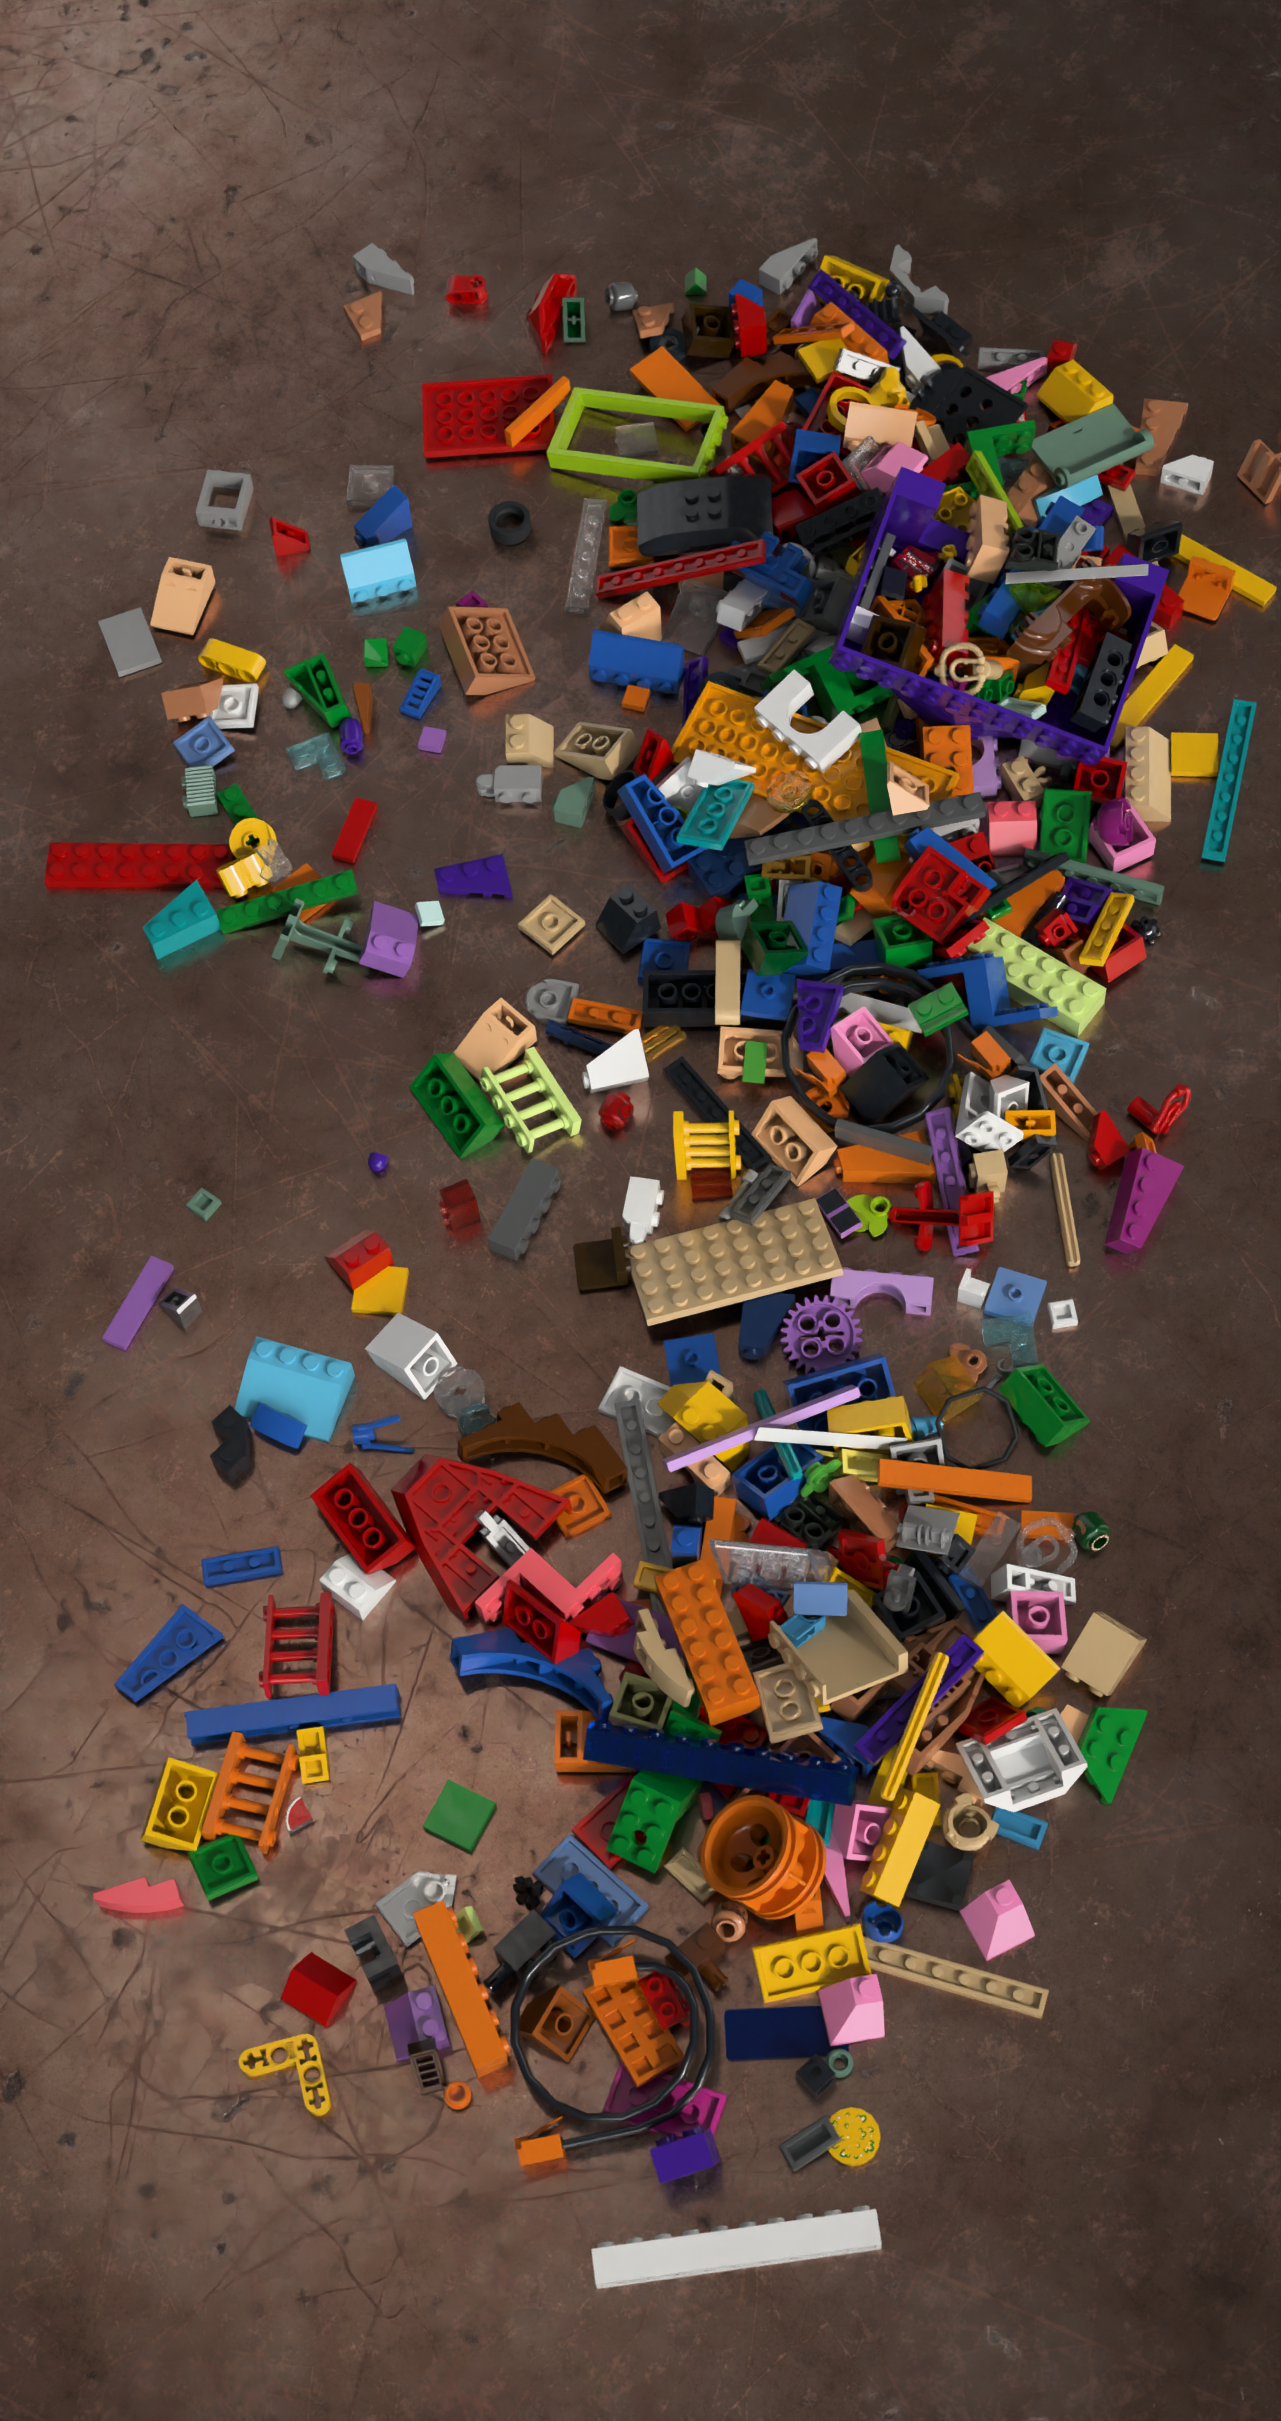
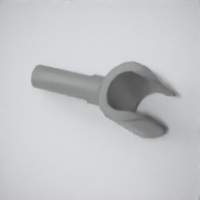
(999, 1374)

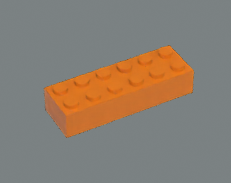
(707, 1642)
(458, 1982)

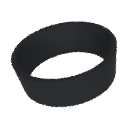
(610, 796)

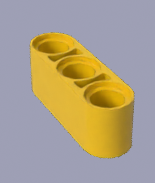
(231, 660)

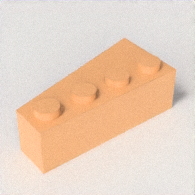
(987, 539)

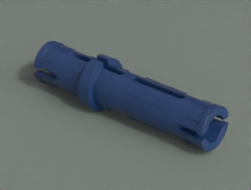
(575, 1037)

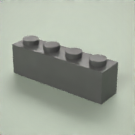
(524, 1209)

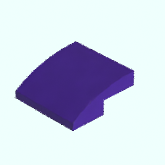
(1085, 900)

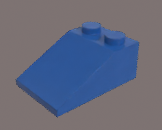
(766, 1484)
(841, 1738)

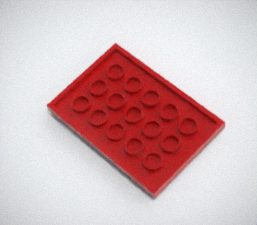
(473, 415)

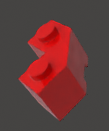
(691, 922)

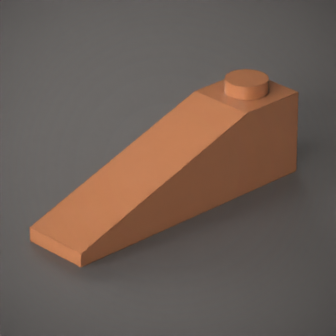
(1067, 1101)

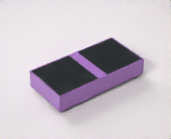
(838, 1213)

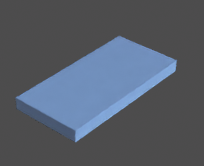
(572, 1858)

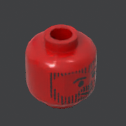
(616, 1110)

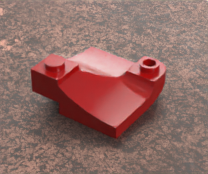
(938, 896)

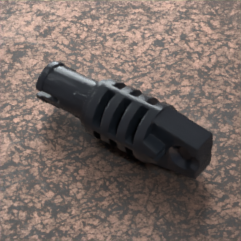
(1031, 934)

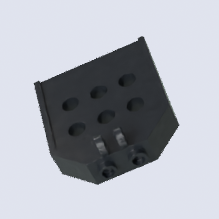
(946, 395)

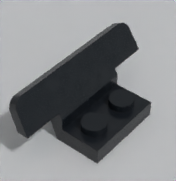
(943, 330)

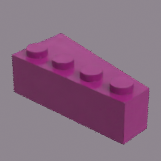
(1140, 1197)

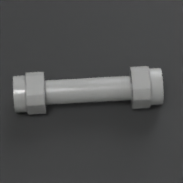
(747, 1180)

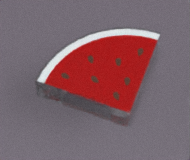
(297, 1815)

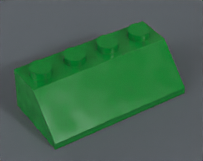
(456, 1104)

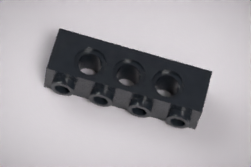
(1086, 711)

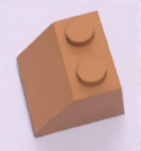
(192, 699)

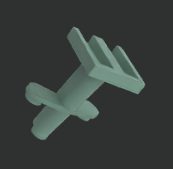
(301, 933)

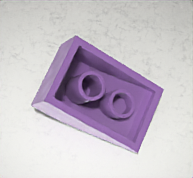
(389, 939)

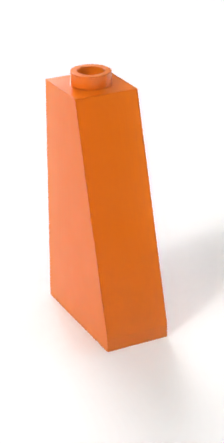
(766, 413)
(1028, 902)
(874, 1166)

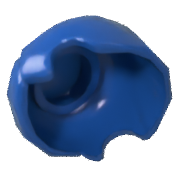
(881, 1922)

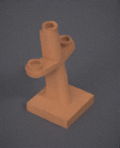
(1262, 470)

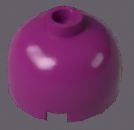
(1114, 823)

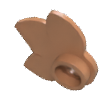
(965, 1355)

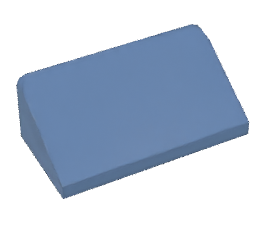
(820, 1598)

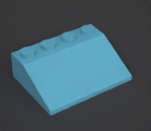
(296, 1385)

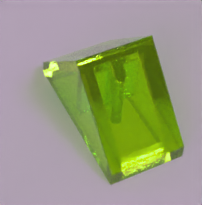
(1034, 596)

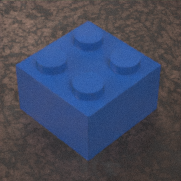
(810, 448)

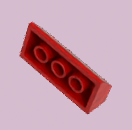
(362, 1520)

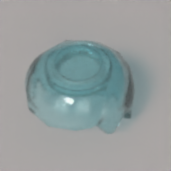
(474, 1418)

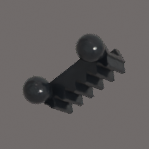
(885, 309)

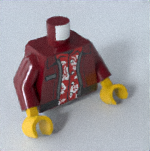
(920, 565)

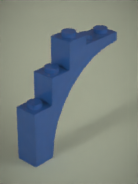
(506, 1654)

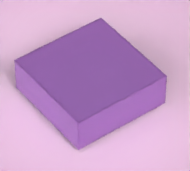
(432, 739)

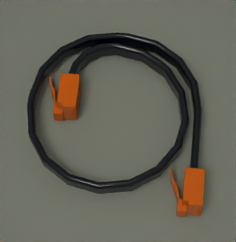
(831, 1074)
(608, 1974)

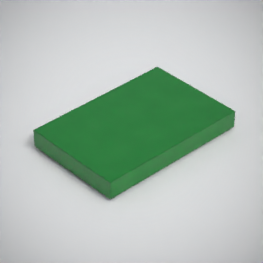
(1066, 823)

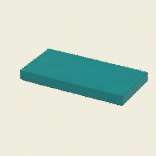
(715, 814)

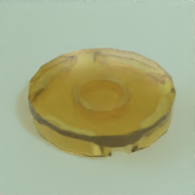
(789, 792)

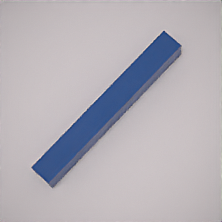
(293, 1714)

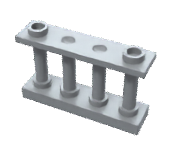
(1071, 545)

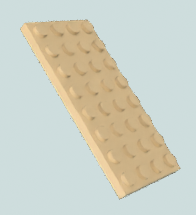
(732, 1262)

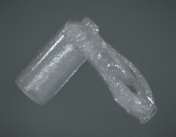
(1031, 1555)

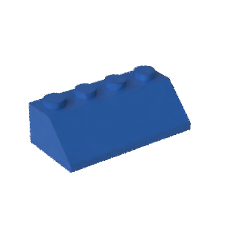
(636, 662)
(814, 913)

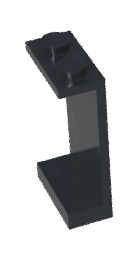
(1039, 1145)

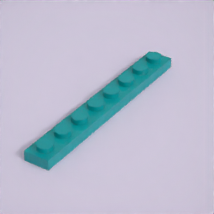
(1229, 780)

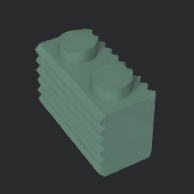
(200, 791)

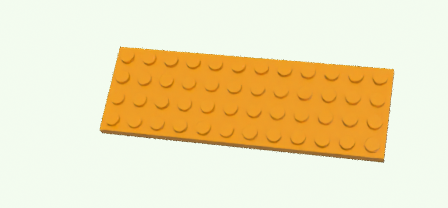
(727, 725)

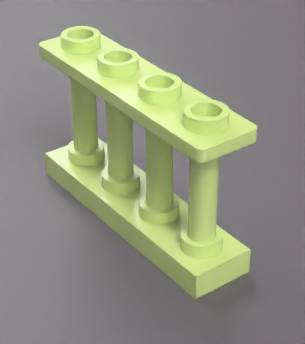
(543, 1082)

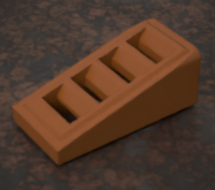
(364, 702)

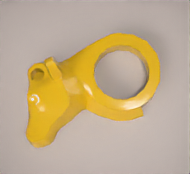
(884, 393)

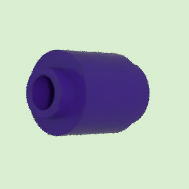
(351, 736)

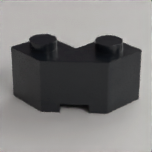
(234, 1454)

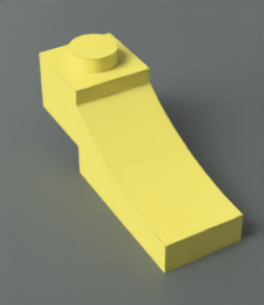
(857, 1463)

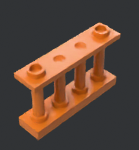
(231, 1774)

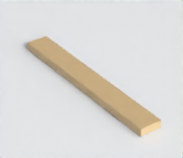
(956, 1978)

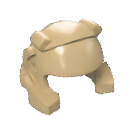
(966, 1825)

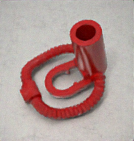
(1161, 1121)

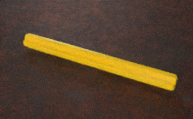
(914, 1726)

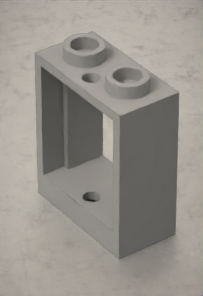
(224, 517)

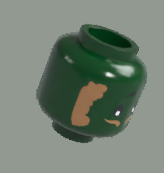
(1091, 1530)

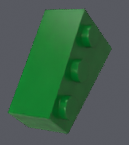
(319, 688)

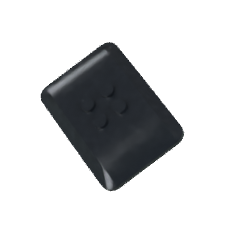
(703, 513)

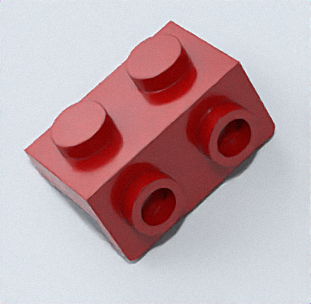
(665, 2000)

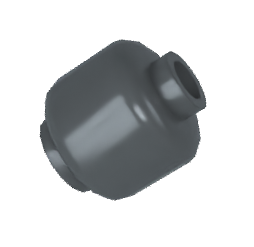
(621, 296)

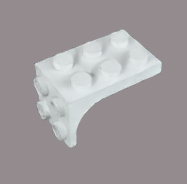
(978, 1125)

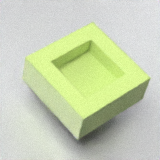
(468, 1923)

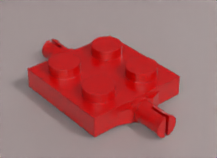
(863, 1558)

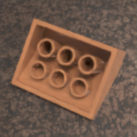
(485, 649)

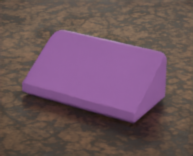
(805, 310)

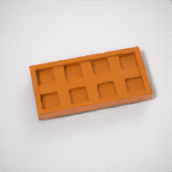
(634, 2031)

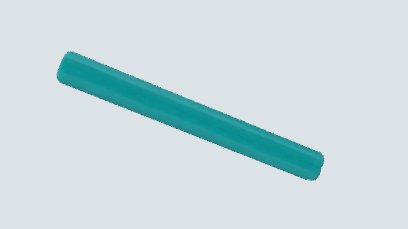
(784, 1449)

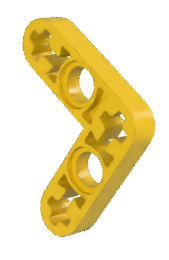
(292, 2058)

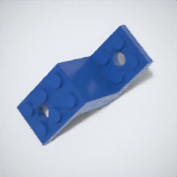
(987, 991)

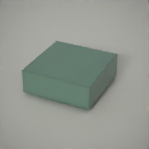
(203, 1204)

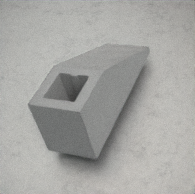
(786, 265)
(380, 270)

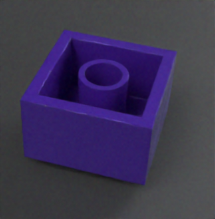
(684, 2155)

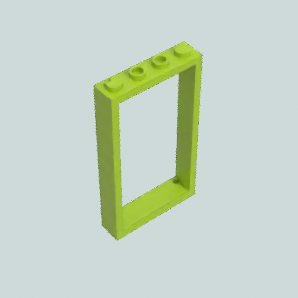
(631, 468)

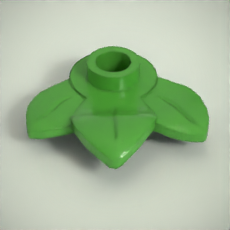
(819, 1477)

